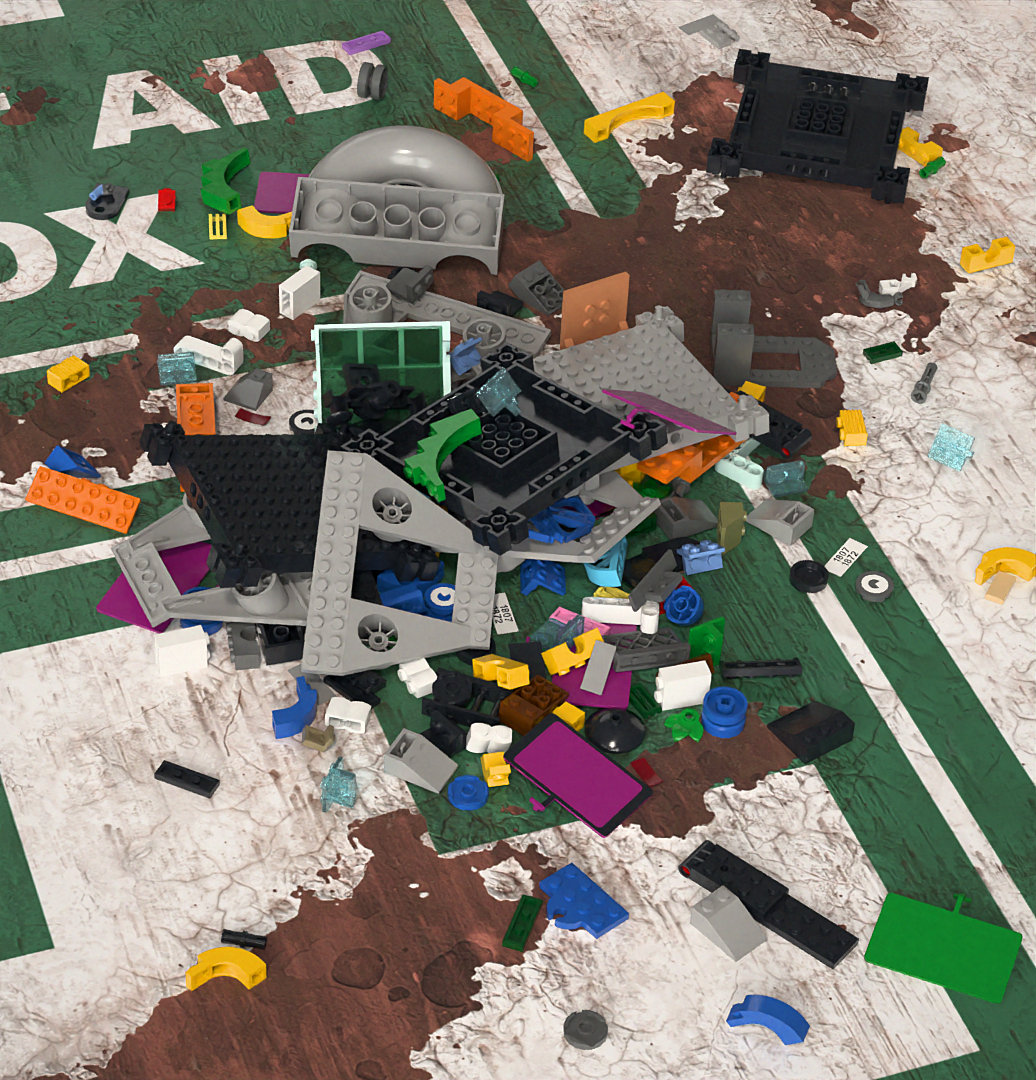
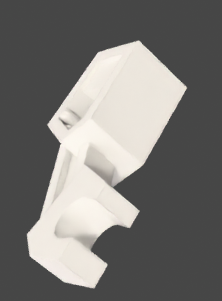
(894, 285)

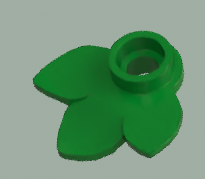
(651, 490)
(684, 726)

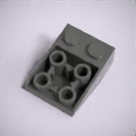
(538, 288)
(684, 517)

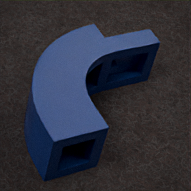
(387, 581)
(292, 720)
(771, 1013)

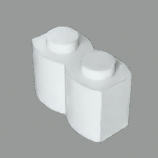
(249, 325)
(417, 676)
(348, 715)
(488, 739)

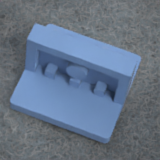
(465, 356)
(701, 557)

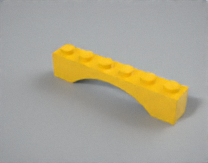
(654, 106)

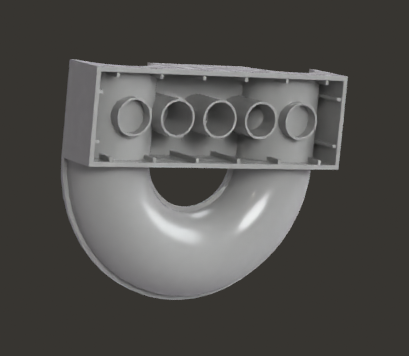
(358, 207)

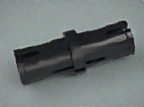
(244, 939)

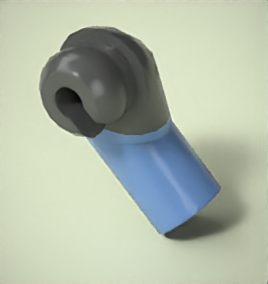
(102, 190)

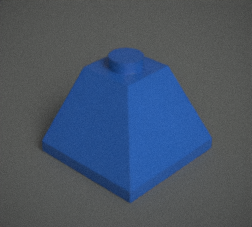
(71, 463)

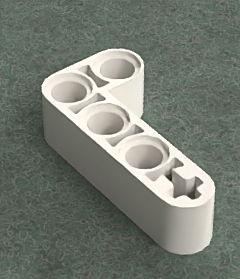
(221, 359)
(621, 612)

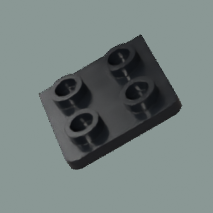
(499, 303)

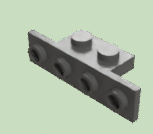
(657, 583)

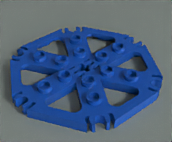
(547, 521)

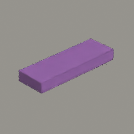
(366, 42)

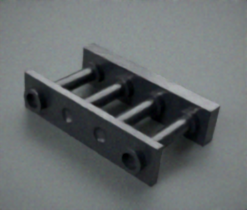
(482, 691)

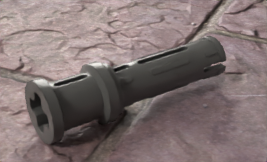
(930, 371)

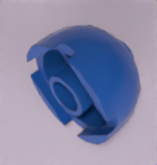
(684, 606)

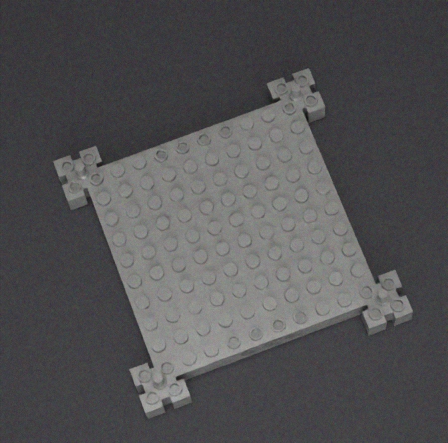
(655, 363)

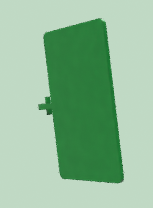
(944, 947)

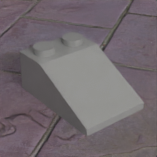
(727, 923)

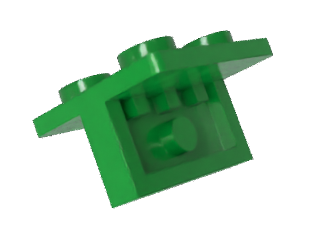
(707, 639)

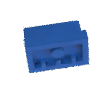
(542, 572)
(404, 598)

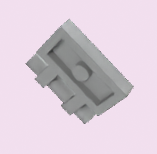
(716, 35)

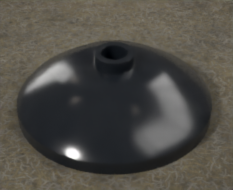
(615, 730)

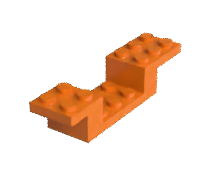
(507, 120)
(195, 409)
(691, 460)

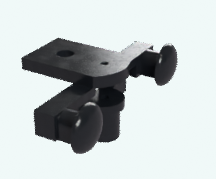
(369, 400)

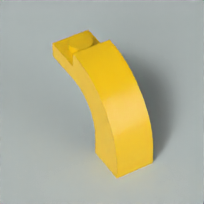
(261, 225)
(1006, 560)
(226, 962)

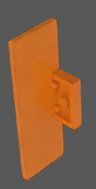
(83, 499)

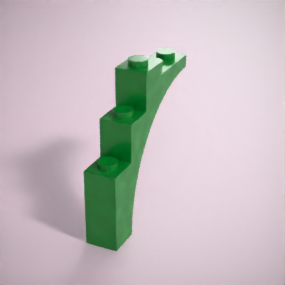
(216, 178)
(433, 451)

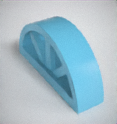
(613, 575)

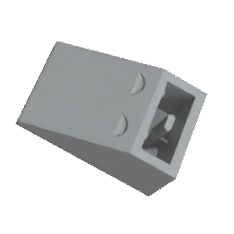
(782, 519)
(418, 761)

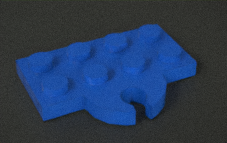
(581, 902)

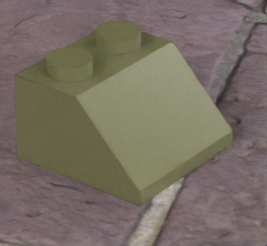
(730, 525)

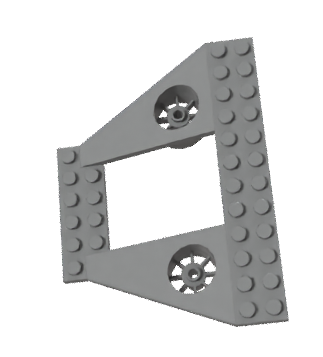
(371, 302)
(613, 491)
(276, 599)
(335, 622)

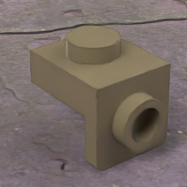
(317, 738)

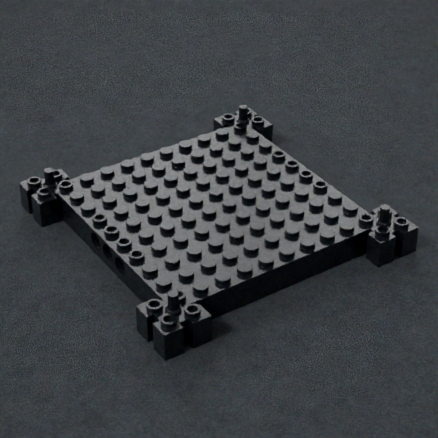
(817, 128)
(521, 459)
(265, 502)

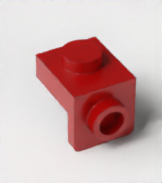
(166, 199)

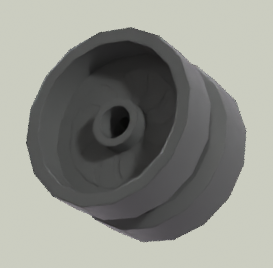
(372, 81)

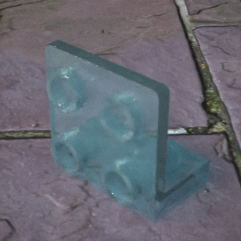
(555, 632)

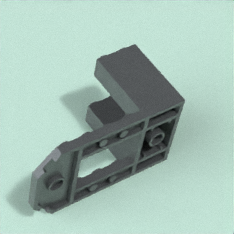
(734, 341)

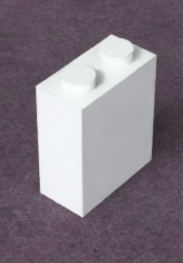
(299, 292)
(181, 650)
(682, 685)

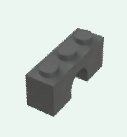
(244, 646)

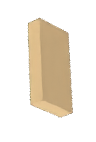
(1000, 587)

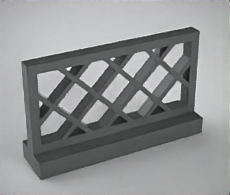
(648, 656)

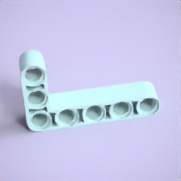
(741, 469)

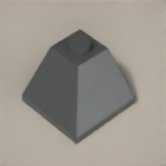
(251, 389)

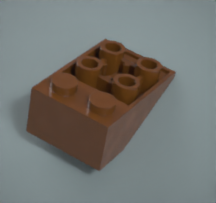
(531, 704)

